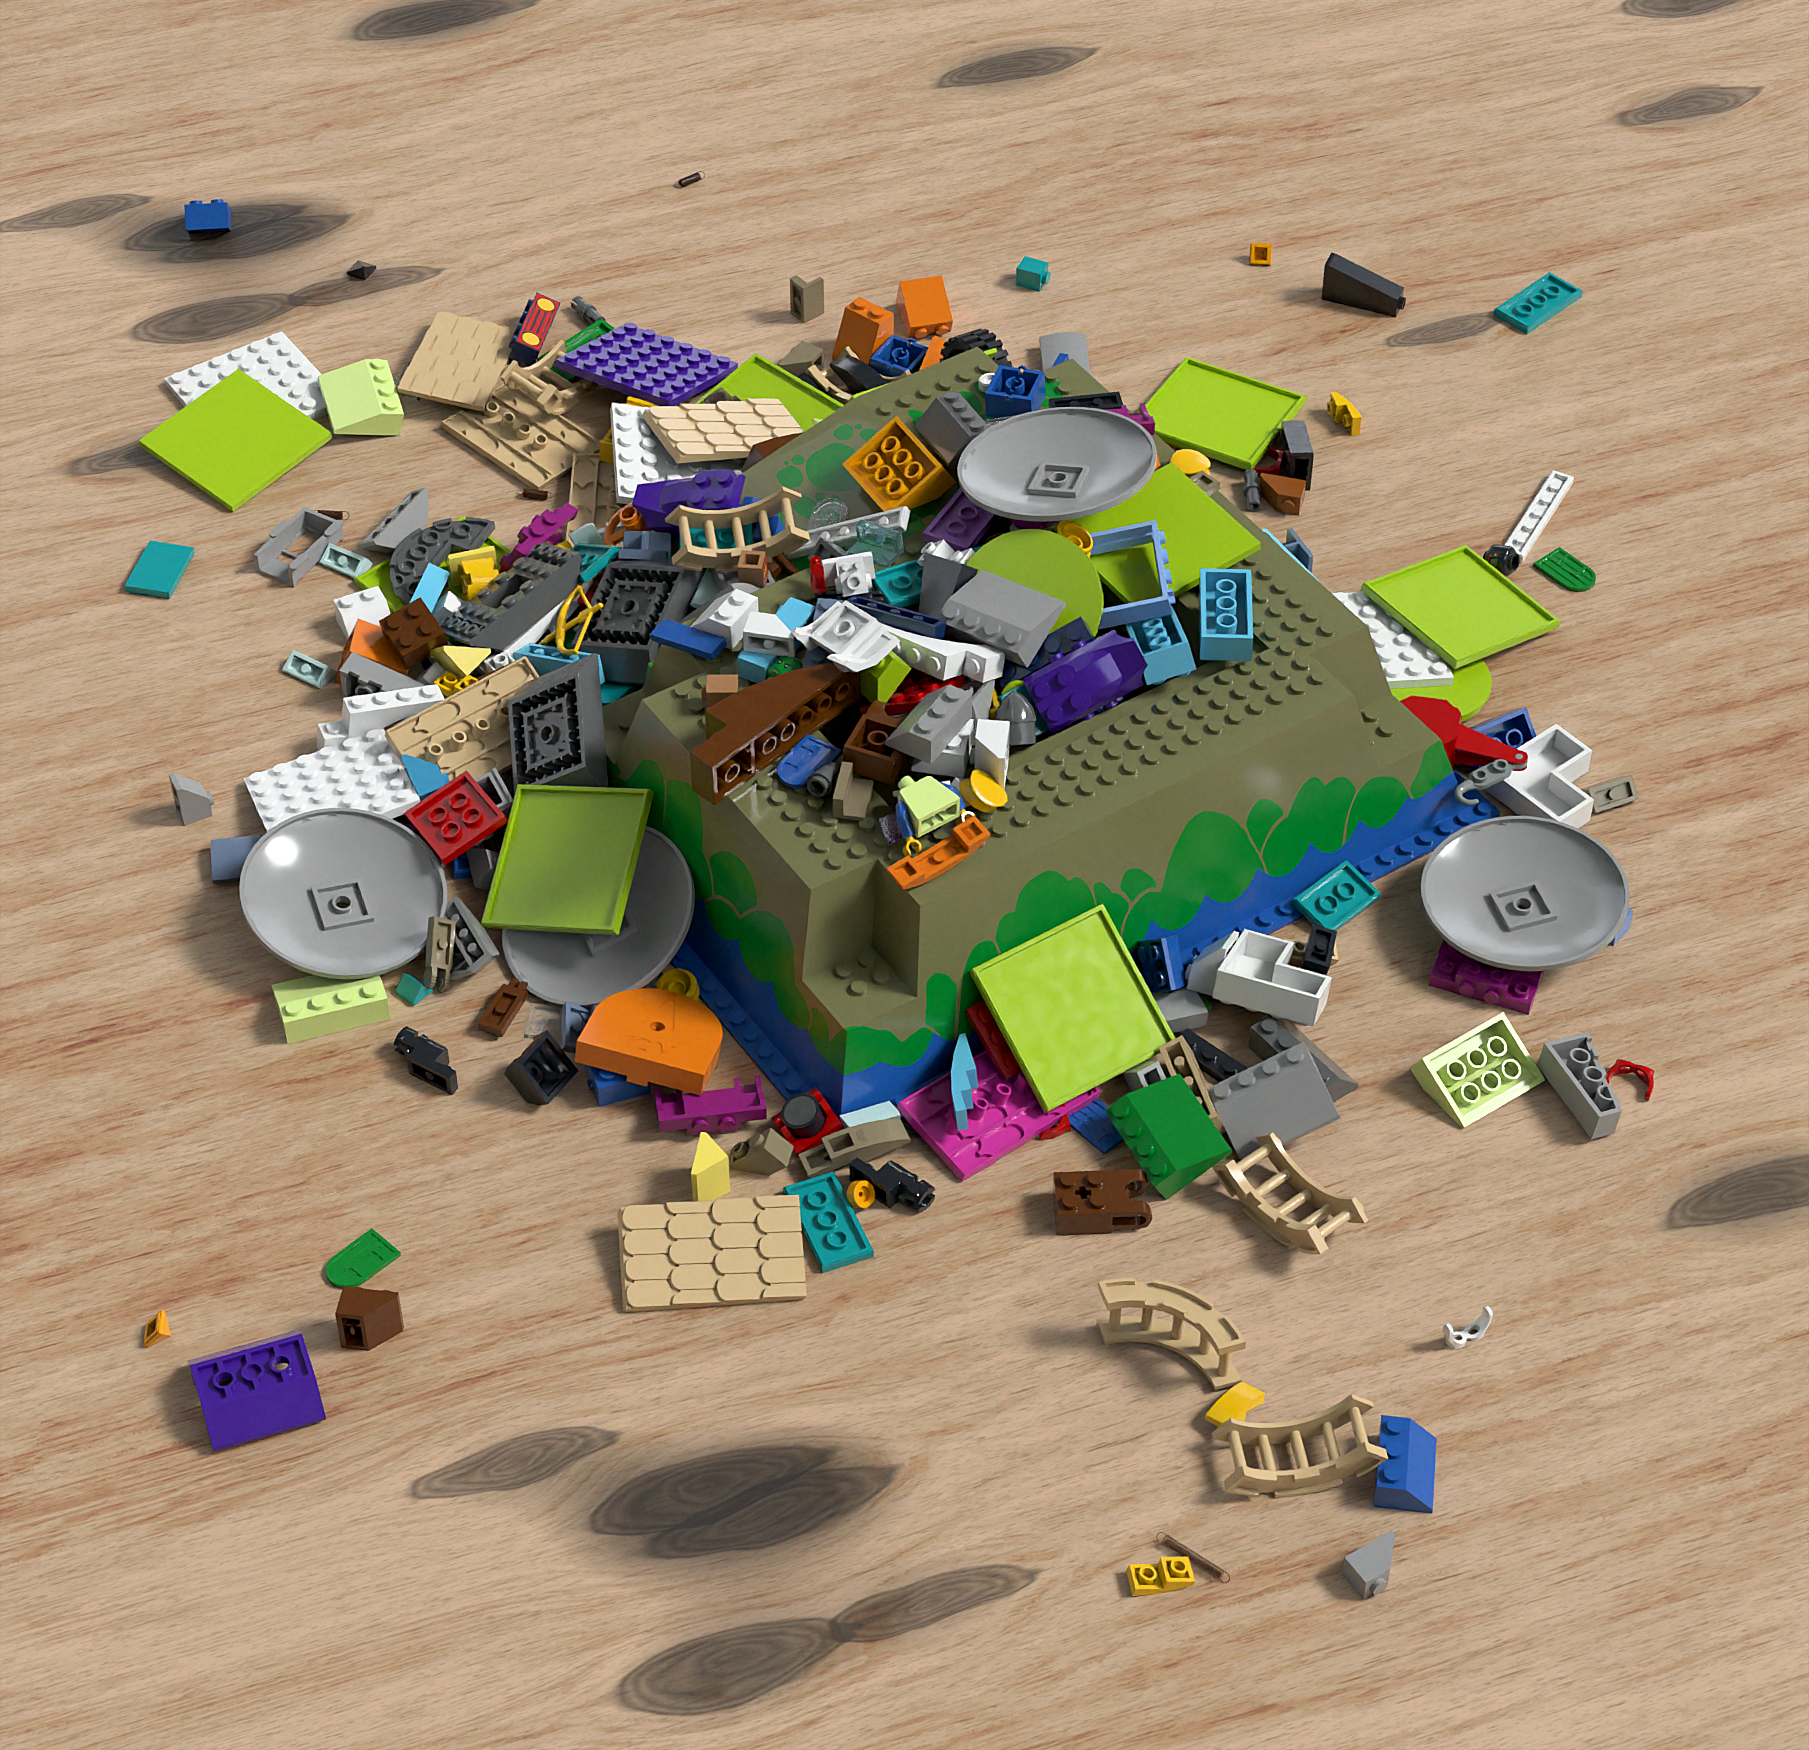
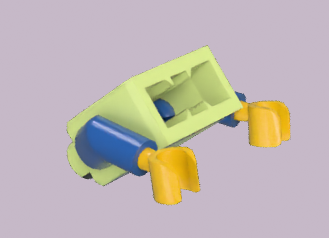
(925, 807)

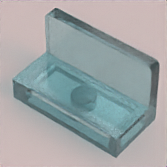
(883, 543)

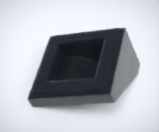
(361, 270)

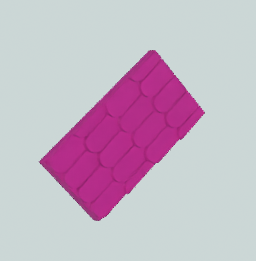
(1001, 1117)

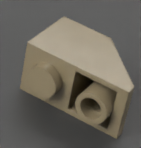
(802, 358)
(761, 1154)

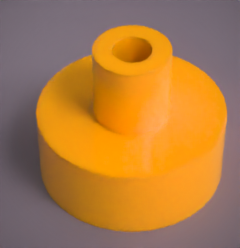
(860, 1194)

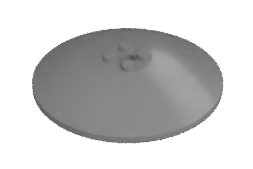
(1057, 464)
(351, 858)
(1554, 869)
(595, 966)

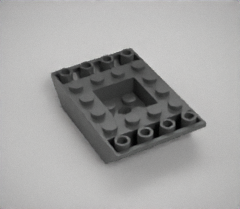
(516, 598)
(623, 637)
(571, 709)

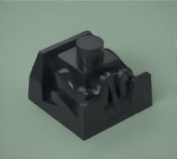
(541, 1070)

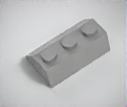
(933, 723)

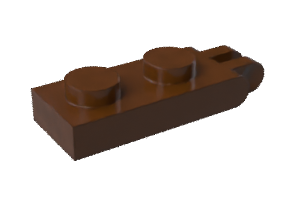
(503, 1008)

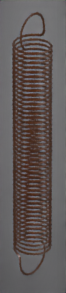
(1191, 1558)

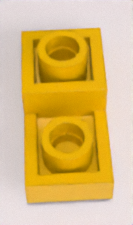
(1345, 412)
(451, 683)
(1235, 1404)
(1163, 1577)

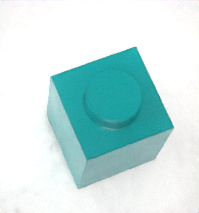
(1032, 273)

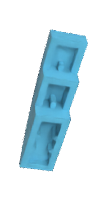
(431, 585)
(962, 1081)

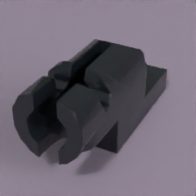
(1319, 950)
(427, 1060)
(893, 1184)

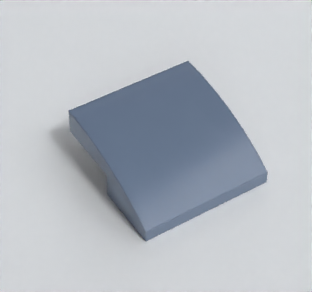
(229, 857)
(572, 1024)

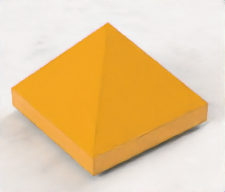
(1260, 253)
(156, 1329)

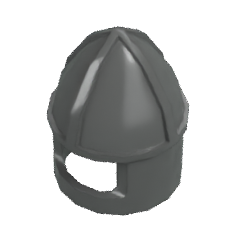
(1021, 717)

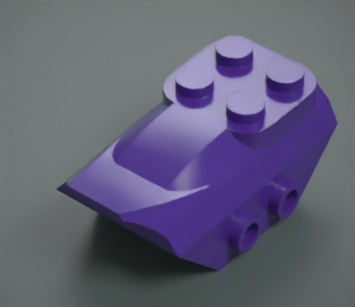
(704, 491)
(1086, 679)

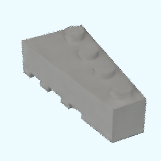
(365, 677)
(1581, 1083)

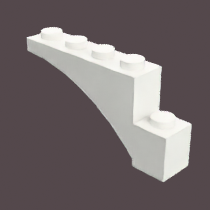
(948, 658)
(376, 712)

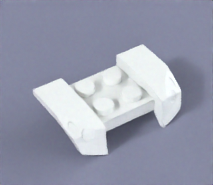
(849, 635)

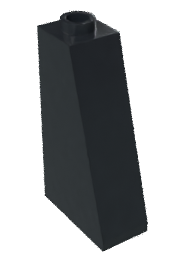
(1360, 288)
(1297, 451)
(939, 582)

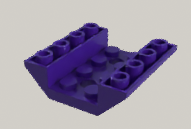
(259, 1397)

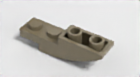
(860, 1141)

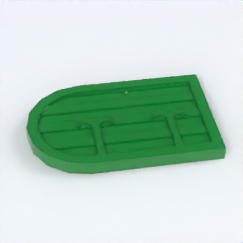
(1566, 571)
(360, 1260)

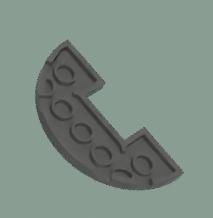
(433, 547)

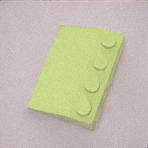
(362, 399)
(328, 1005)
(1478, 1071)

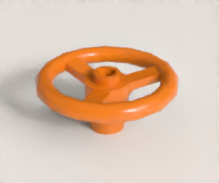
(630, 519)

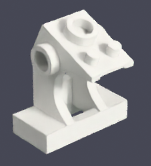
(850, 573)

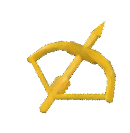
(562, 626)

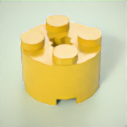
(475, 575)

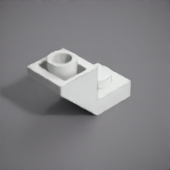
(943, 550)
(494, 662)

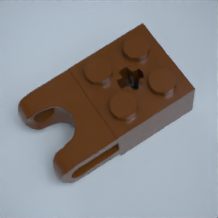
(868, 749)
(1099, 1201)

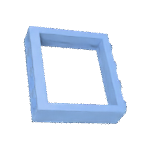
(1129, 537)

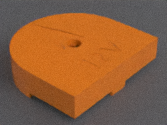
(653, 1039)

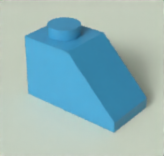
(424, 775)

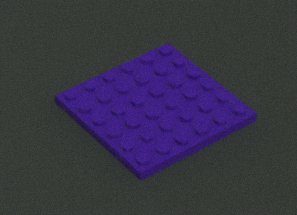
(646, 365)

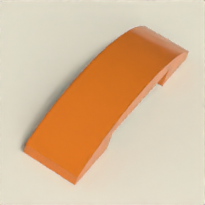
(941, 857)

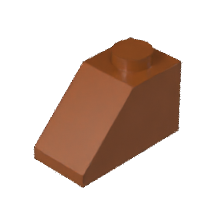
(1283, 493)

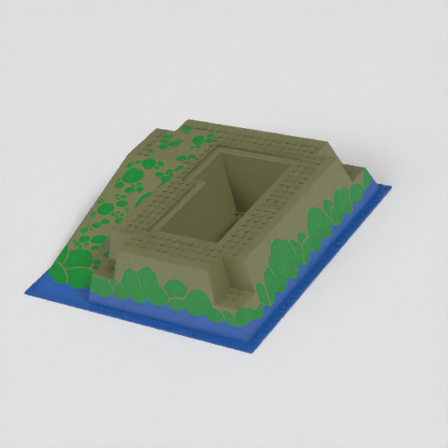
(1173, 810)

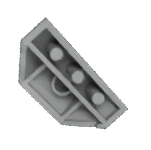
(402, 521)
(472, 944)

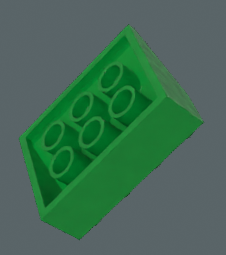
(1168, 1133)

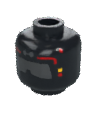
(1502, 558)

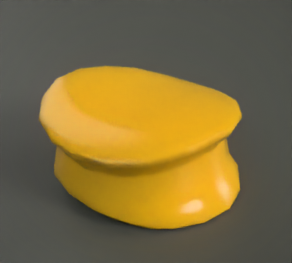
(1190, 462)
(1076, 534)
(982, 791)
(679, 981)

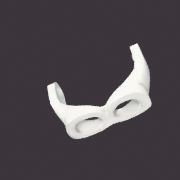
(1480, 1325)

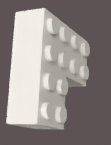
(1546, 784)
(1262, 980)

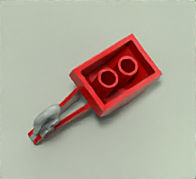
(1467, 746)

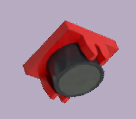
(806, 1120)

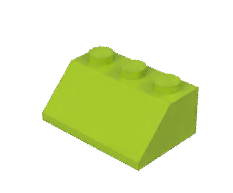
(883, 679)

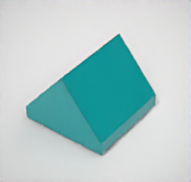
(412, 989)

